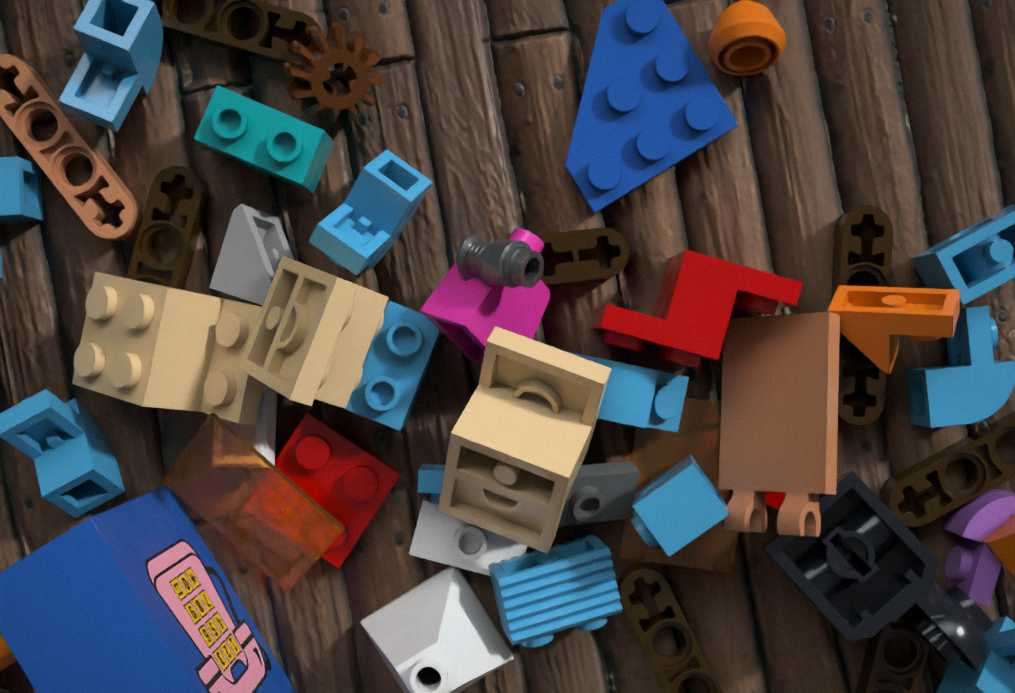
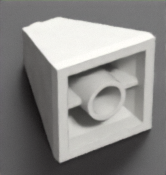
(437, 636)

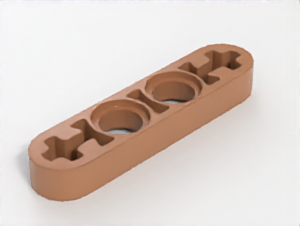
(61, 148)

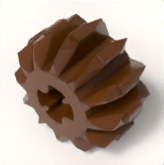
(312, 73)

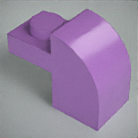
(971, 562)

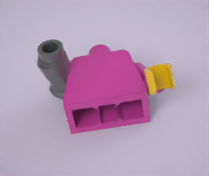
(489, 289)

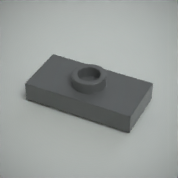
(601, 493)

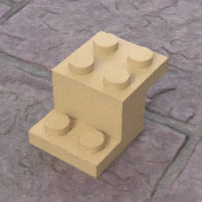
(313, 334)
(167, 348)
(522, 438)

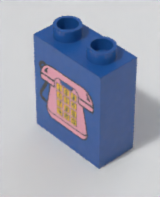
(133, 610)

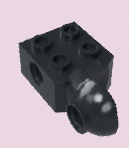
(875, 569)

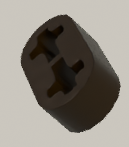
(581, 241)

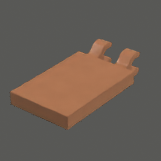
(779, 419)

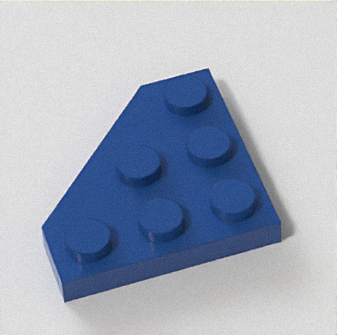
(640, 104)

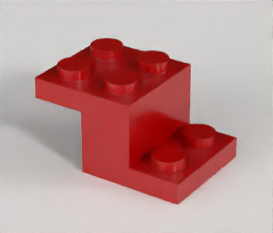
(695, 308)

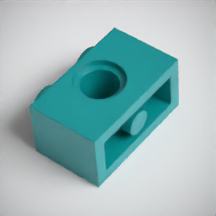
(264, 139)

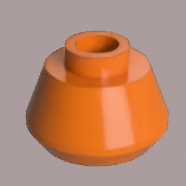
(745, 39)

